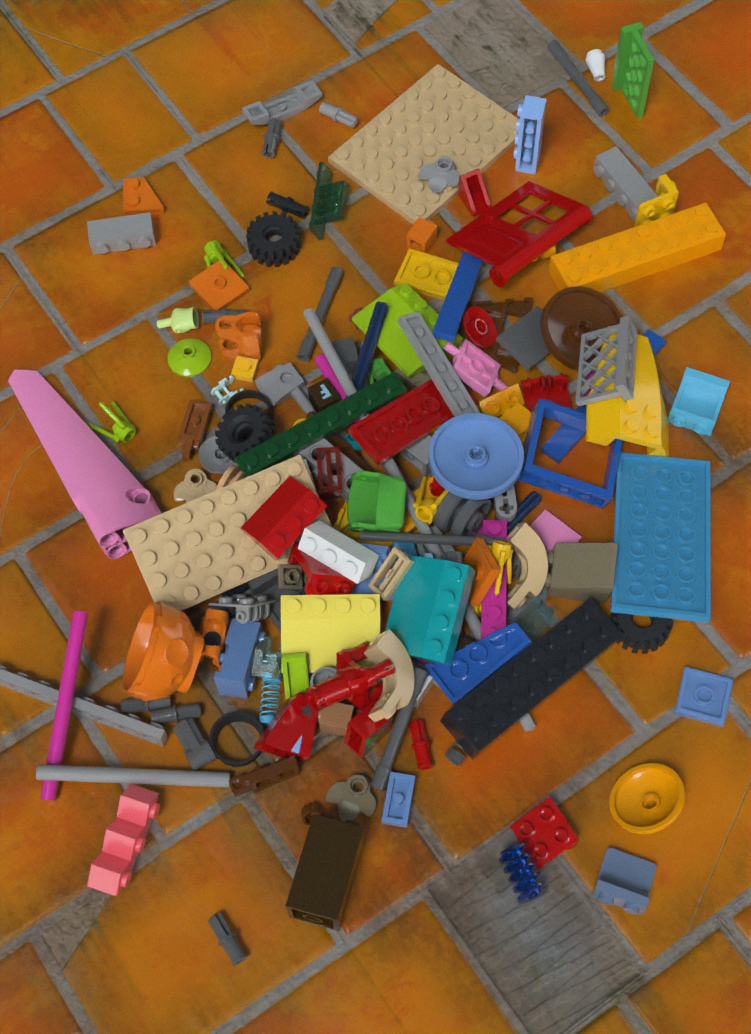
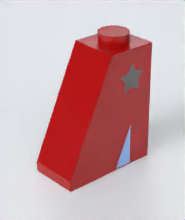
(290, 730)

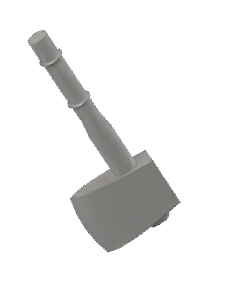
(282, 384)

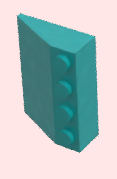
(431, 608)

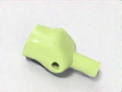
(181, 320)

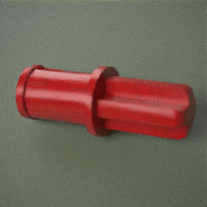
(420, 745)

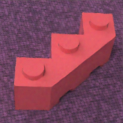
(124, 840)

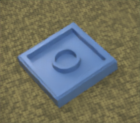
(703, 696)

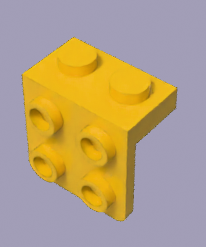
(661, 205)

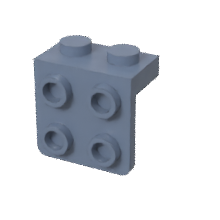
(624, 881)

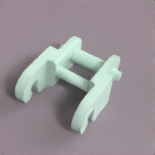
(222, 386)

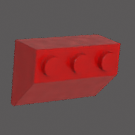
(283, 517)

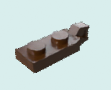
(265, 776)

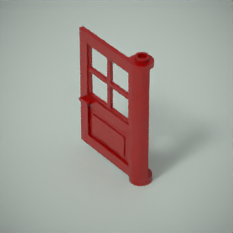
(510, 246)

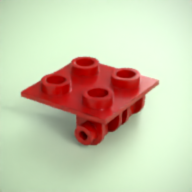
(546, 388)
(545, 832)

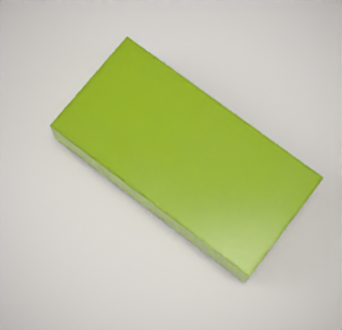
(295, 673)

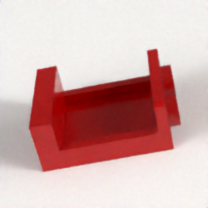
(320, 578)

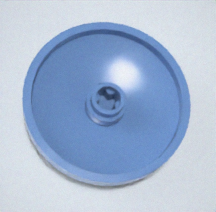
(476, 456)

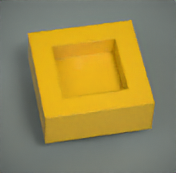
(245, 369)

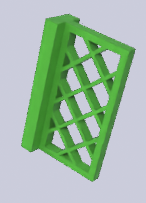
(633, 68)

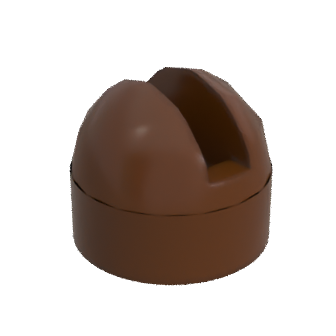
(306, 810)

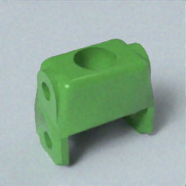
(376, 502)

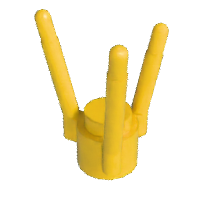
(427, 508)
(502, 554)

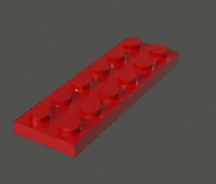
(402, 422)

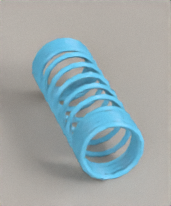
(266, 719)

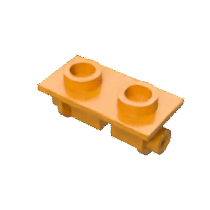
(500, 401)

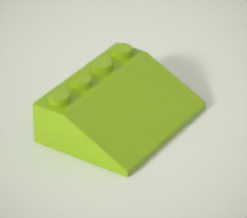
(392, 340)

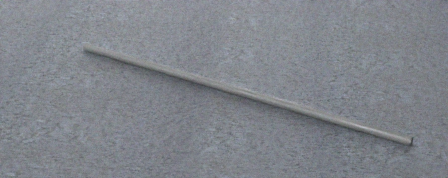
(392, 470)

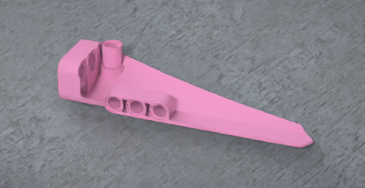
(89, 470)

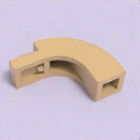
(533, 564)
(396, 687)

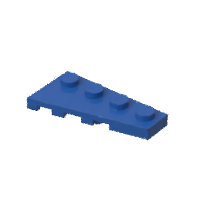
(478, 661)

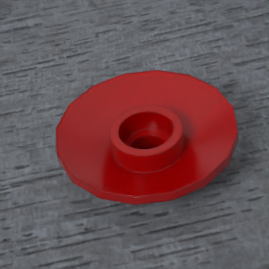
(480, 327)

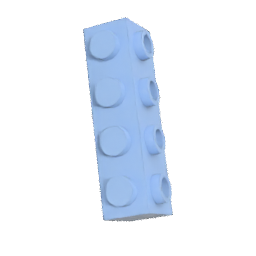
(530, 134)

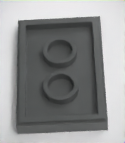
(524, 339)

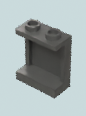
(268, 585)

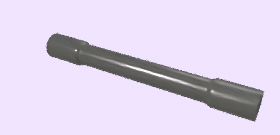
(594, 99)
(330, 286)
(384, 767)

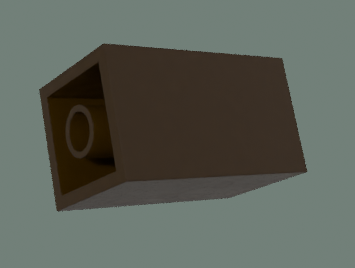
(326, 871)

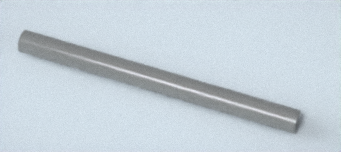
(132, 775)

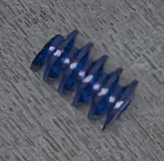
(521, 873)

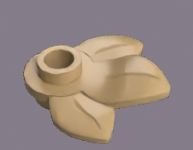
(189, 491)

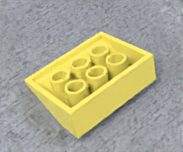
(327, 625)

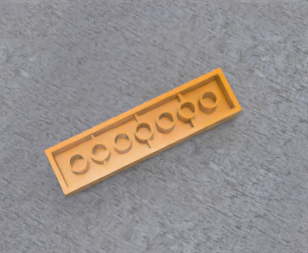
(639, 251)

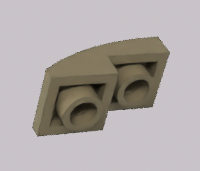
(291, 577)

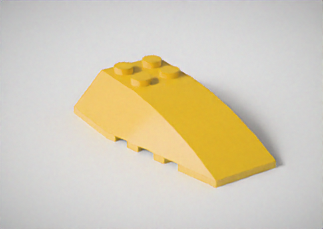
(634, 420)

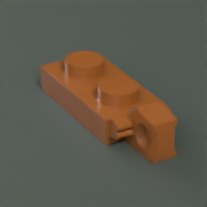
(194, 427)

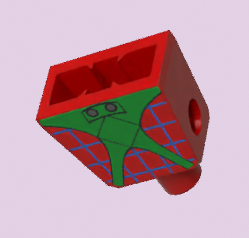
(364, 733)

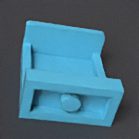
(698, 401)

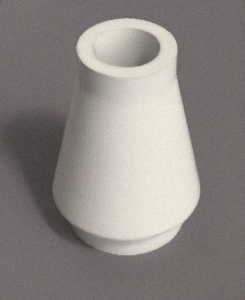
(596, 62)

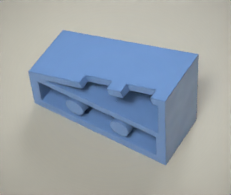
(237, 661)

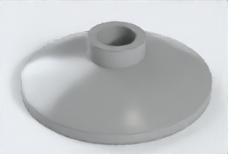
(210, 457)

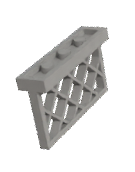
(623, 360)

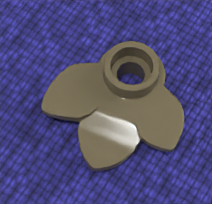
(351, 801)

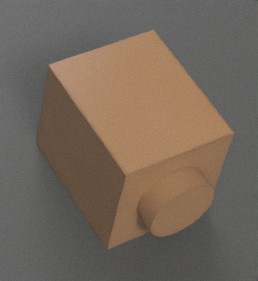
(335, 718)

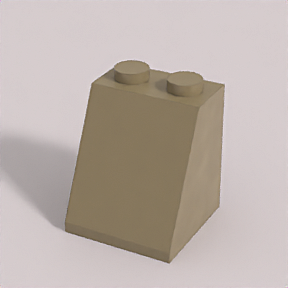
(581, 571)

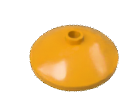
(643, 788)

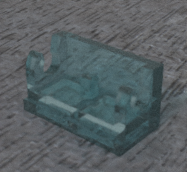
(534, 618)
(265, 661)

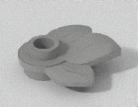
(440, 174)

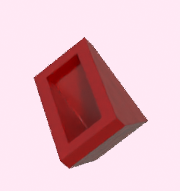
(473, 192)

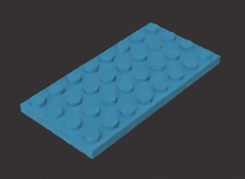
(662, 537)

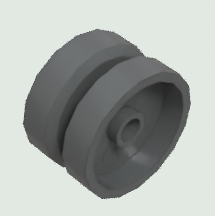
(461, 514)

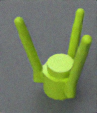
(215, 252)
(123, 430)

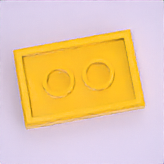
(426, 274)

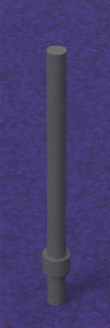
(425, 538)

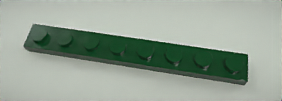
(321, 425)

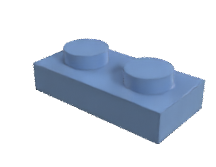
(398, 799)

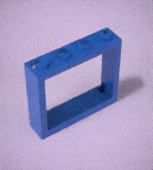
(557, 482)

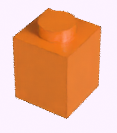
(422, 235)

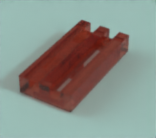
(330, 488)

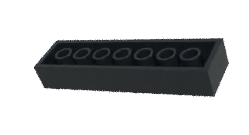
(531, 678)

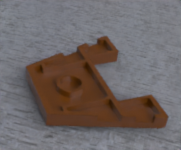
(498, 312)

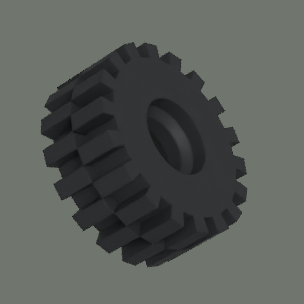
(273, 251)
(240, 422)
(642, 638)

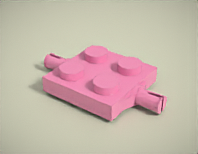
(475, 367)

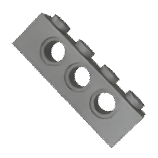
(347, 466)

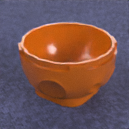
(161, 654)

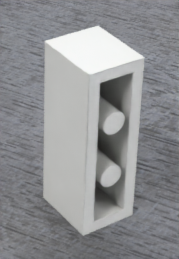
(338, 551)

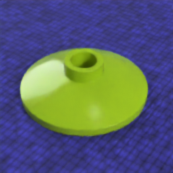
(191, 364)

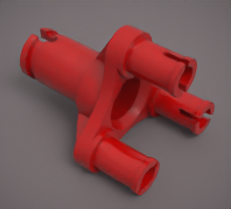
(350, 681)

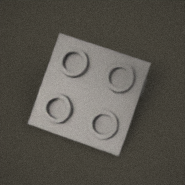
(247, 608)

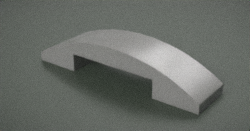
(285, 107)

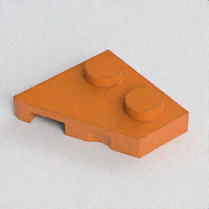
(140, 198)

